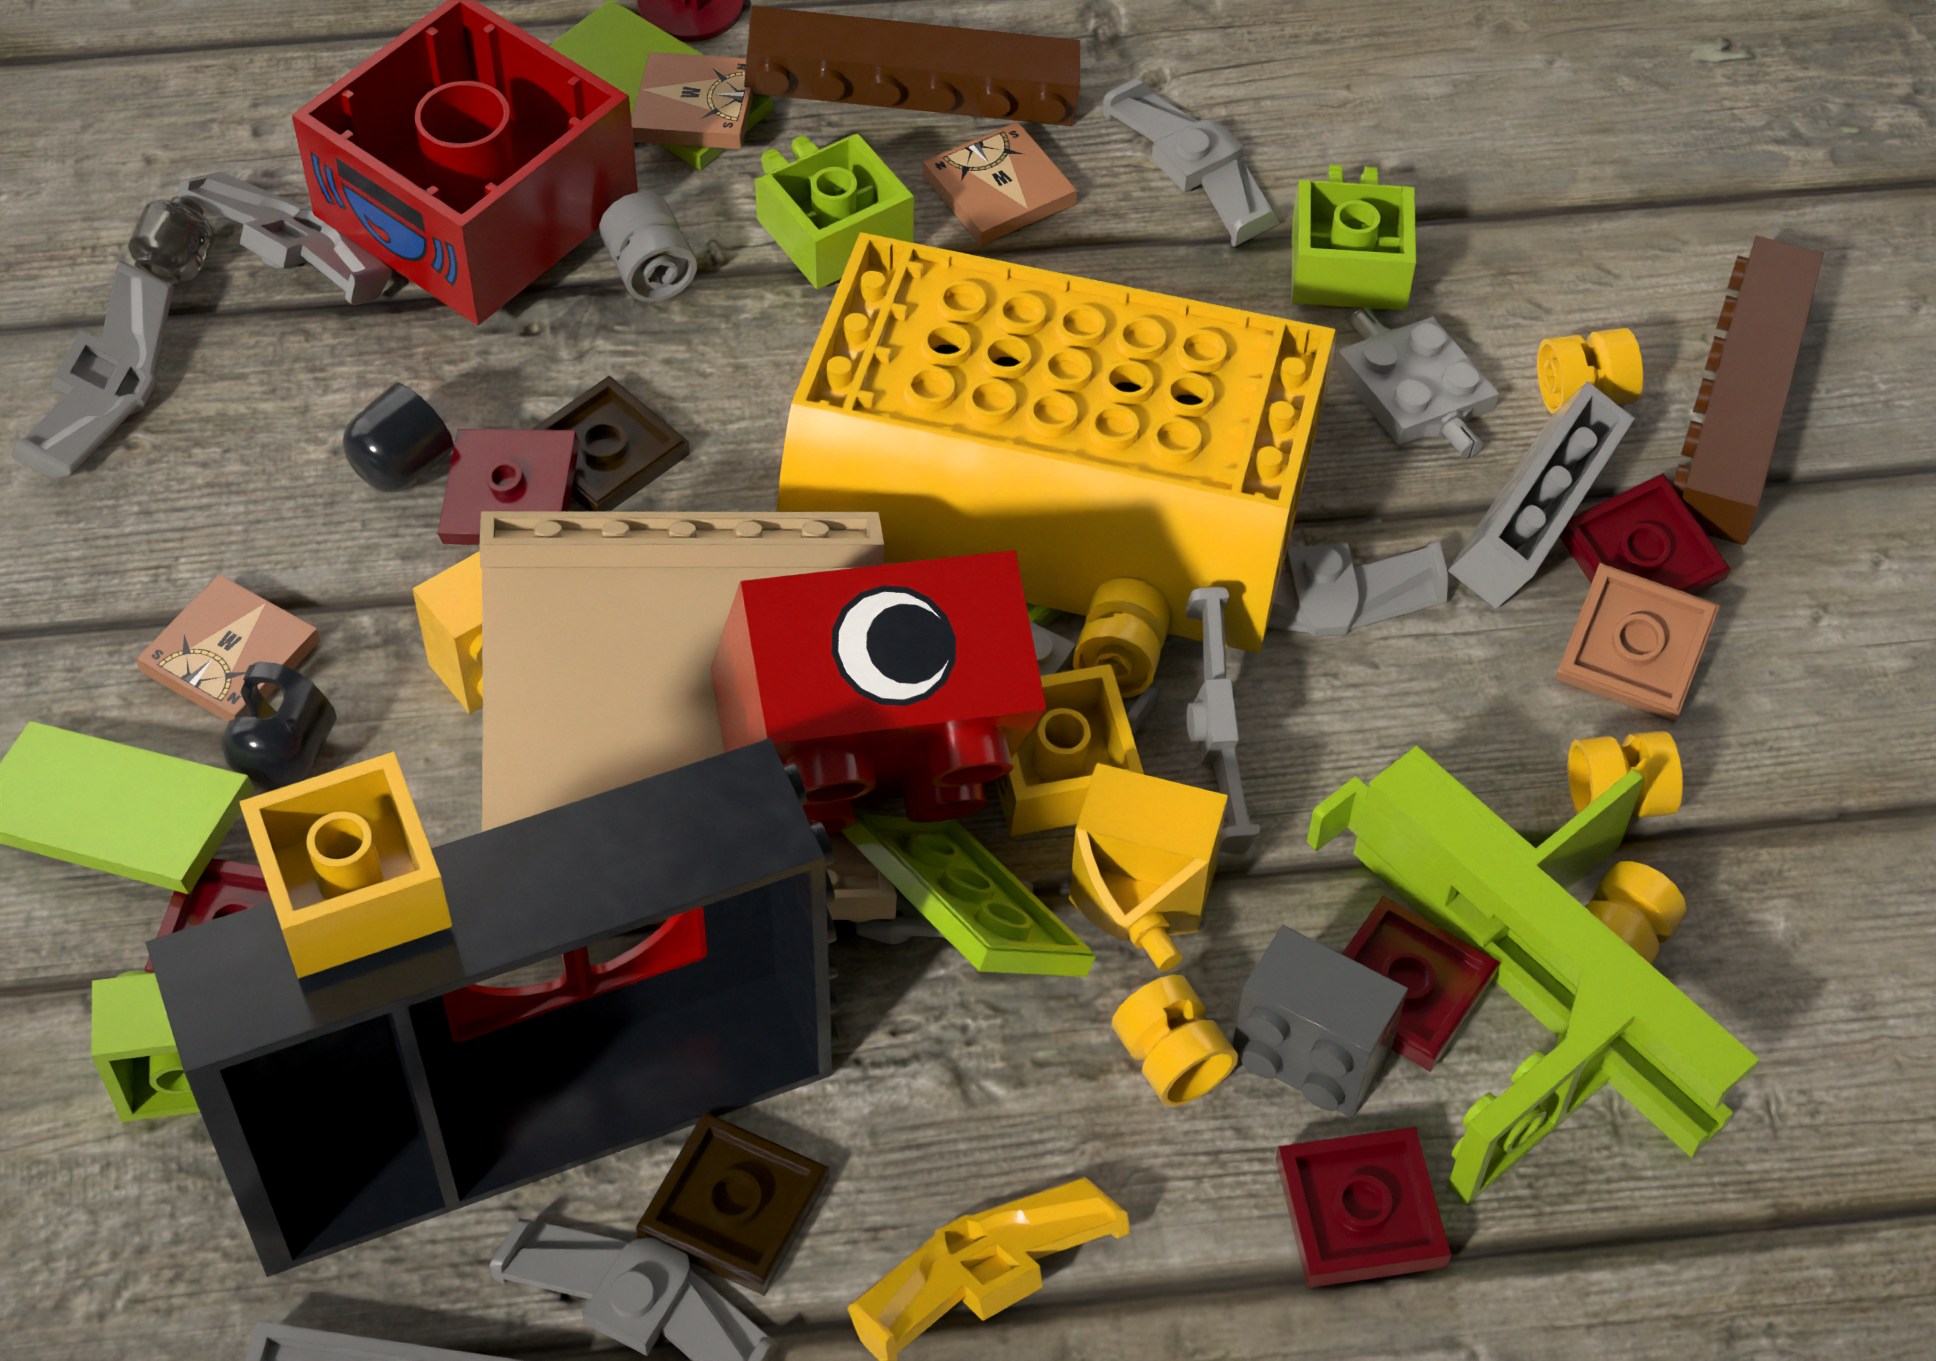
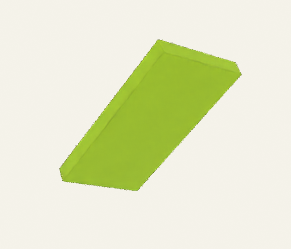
(616, 49)
(116, 806)
(969, 896)

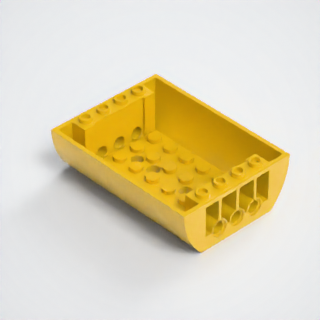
(1048, 448)

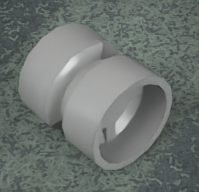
(648, 247)

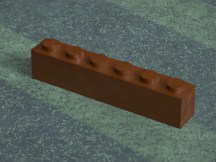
(912, 66)
(1749, 387)

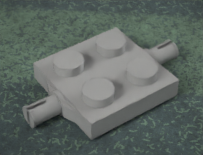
(1416, 381)

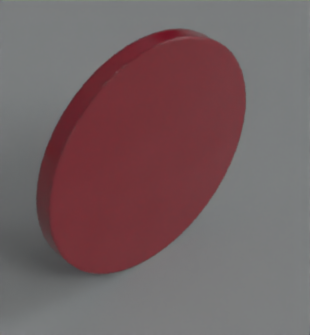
(691, 18)

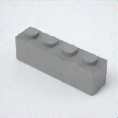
(1541, 495)

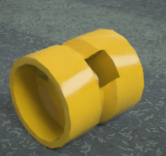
(1606, 360)
(1127, 630)
(1601, 762)
(1638, 906)
(1169, 1033)

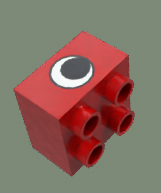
(884, 681)

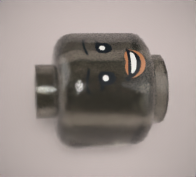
(171, 240)

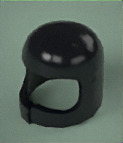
(396, 440)
(279, 744)

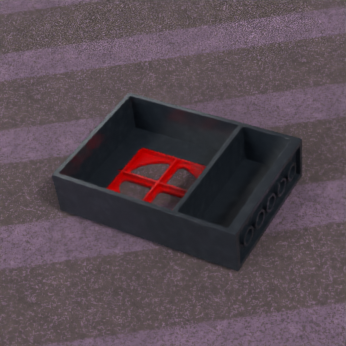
(416, 1093)

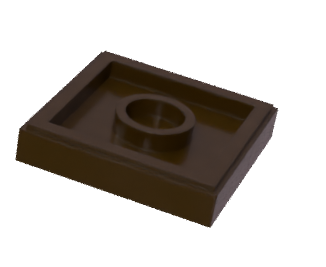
(619, 444)
(734, 1202)

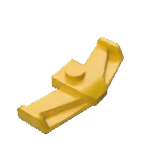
(981, 1261)

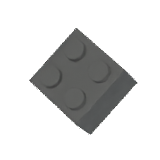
(1317, 1021)

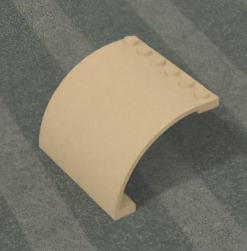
(608, 645)

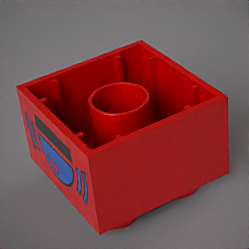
(467, 156)

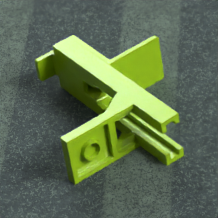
(1576, 976)

